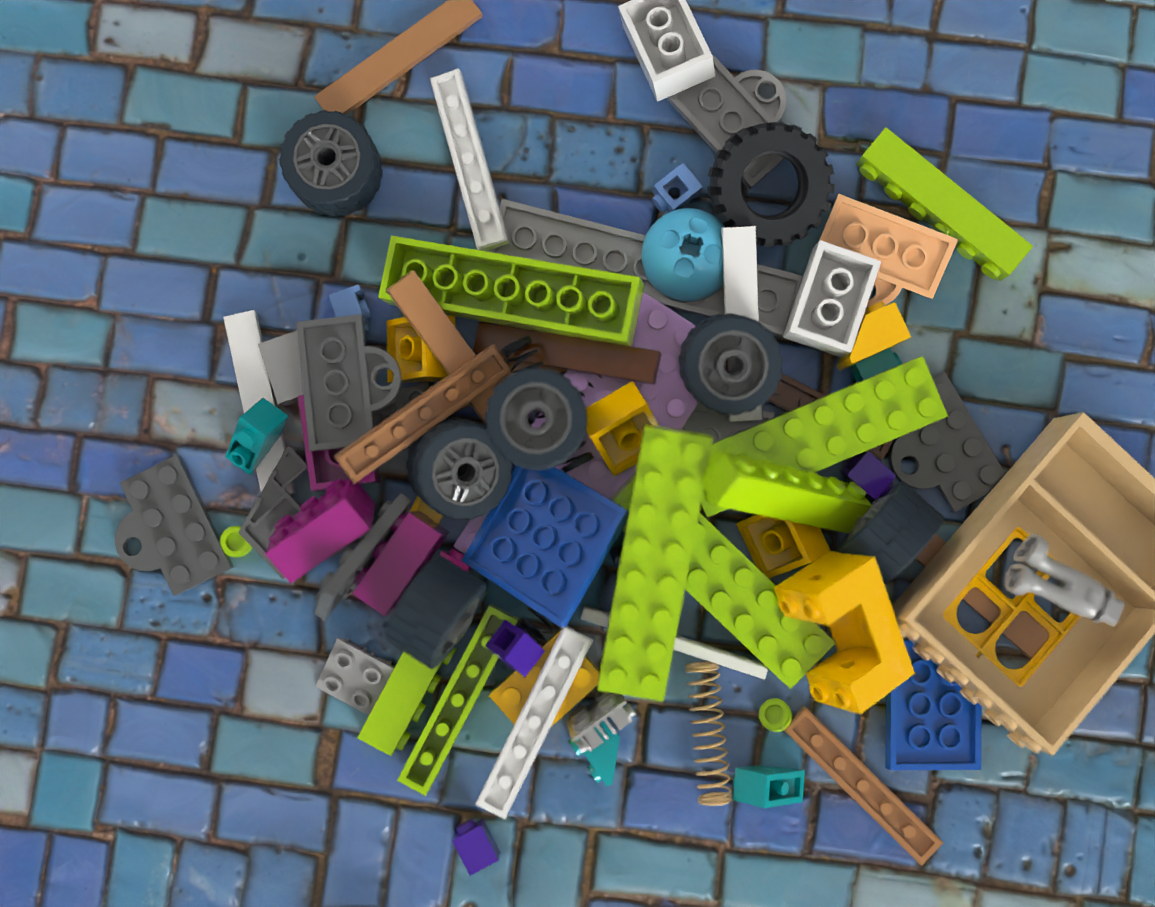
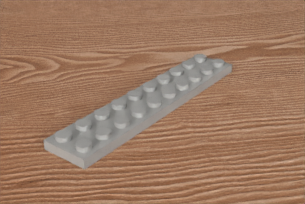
(591, 245)

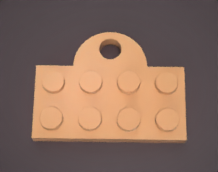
(908, 252)

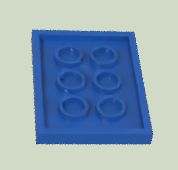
(931, 722)

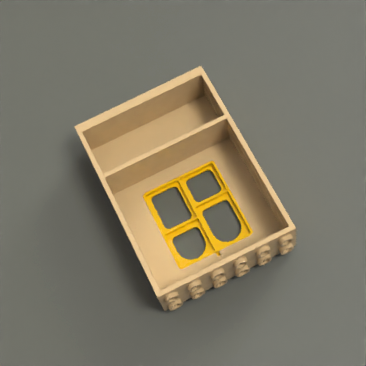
(1098, 519)

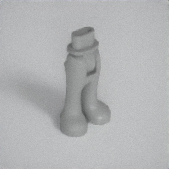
(1079, 591)

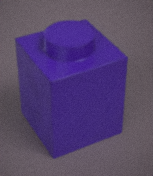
(869, 474)
(515, 648)
(475, 845)

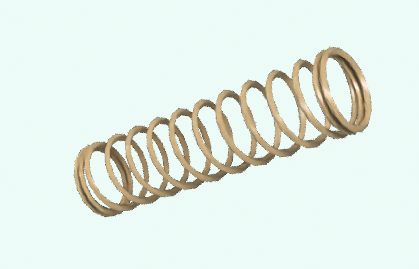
(714, 798)

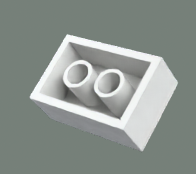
(667, 44)
(832, 299)

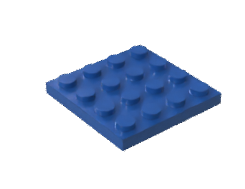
(546, 540)

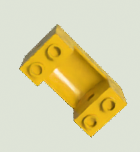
(854, 604)

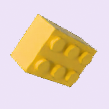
(514, 689)

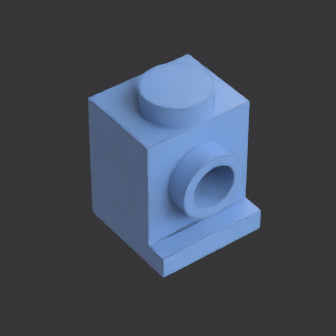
(681, 181)
(348, 303)

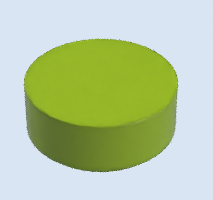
(233, 543)
(775, 715)

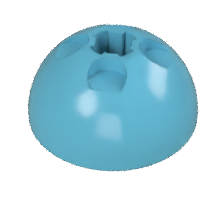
(679, 270)

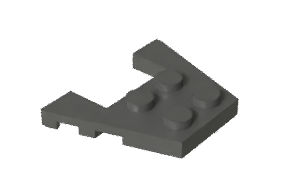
(275, 504)

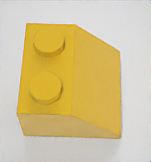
(880, 329)
(411, 353)
(617, 426)
(781, 544)

